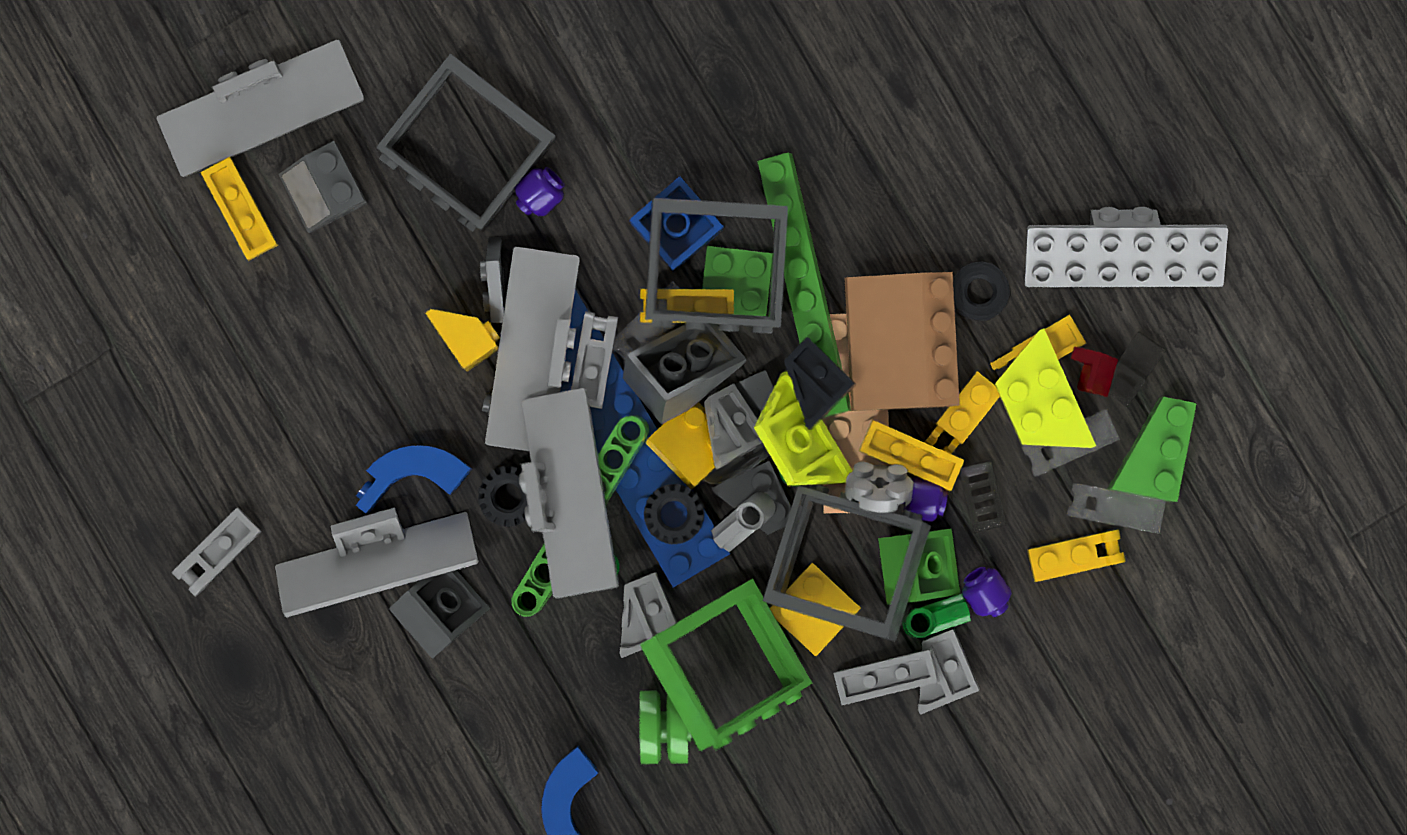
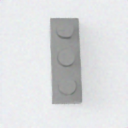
(886, 677)

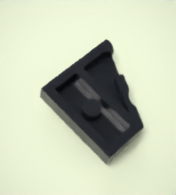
(816, 381)

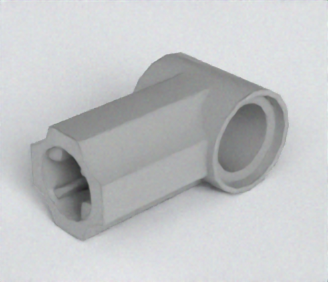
(743, 521)

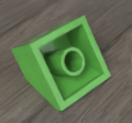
(936, 571)

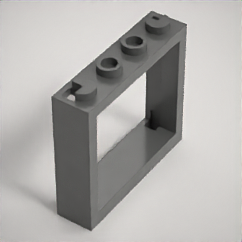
(497, 100)
(726, 322)
(791, 543)

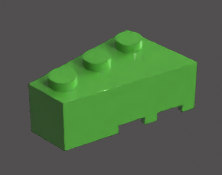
(1159, 452)

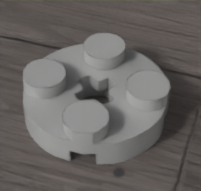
(879, 486)

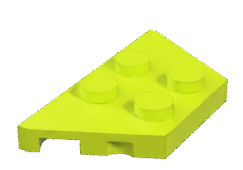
(1041, 399)
(799, 453)

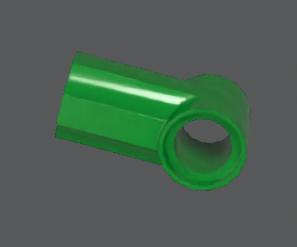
(939, 616)

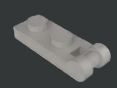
(594, 357)
(217, 551)

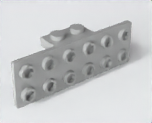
(259, 107)
(1125, 251)
(531, 340)
(567, 493)
(373, 557)

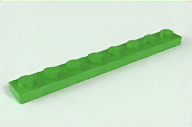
(801, 264)

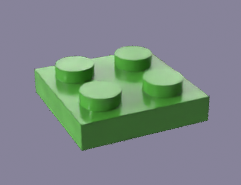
(744, 272)

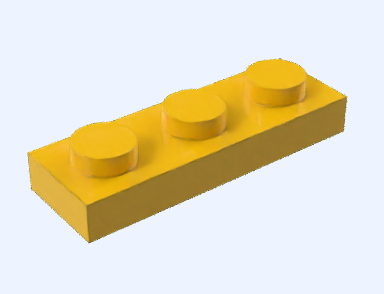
(239, 208)
(918, 457)

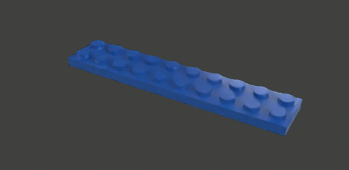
(646, 471)

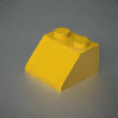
(465, 337)

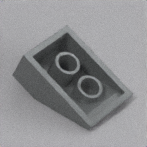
(681, 369)

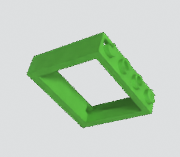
(770, 639)

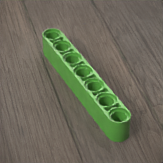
(611, 477)

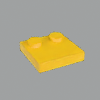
(685, 445)
(817, 588)

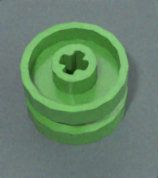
(659, 728)

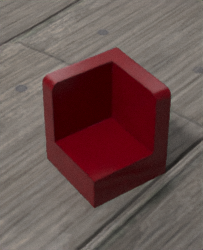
(1096, 371)

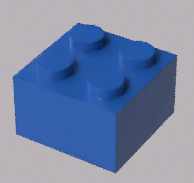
(680, 233)

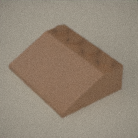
(902, 341)

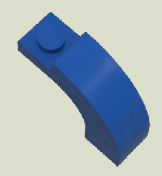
(425, 461)
(560, 789)

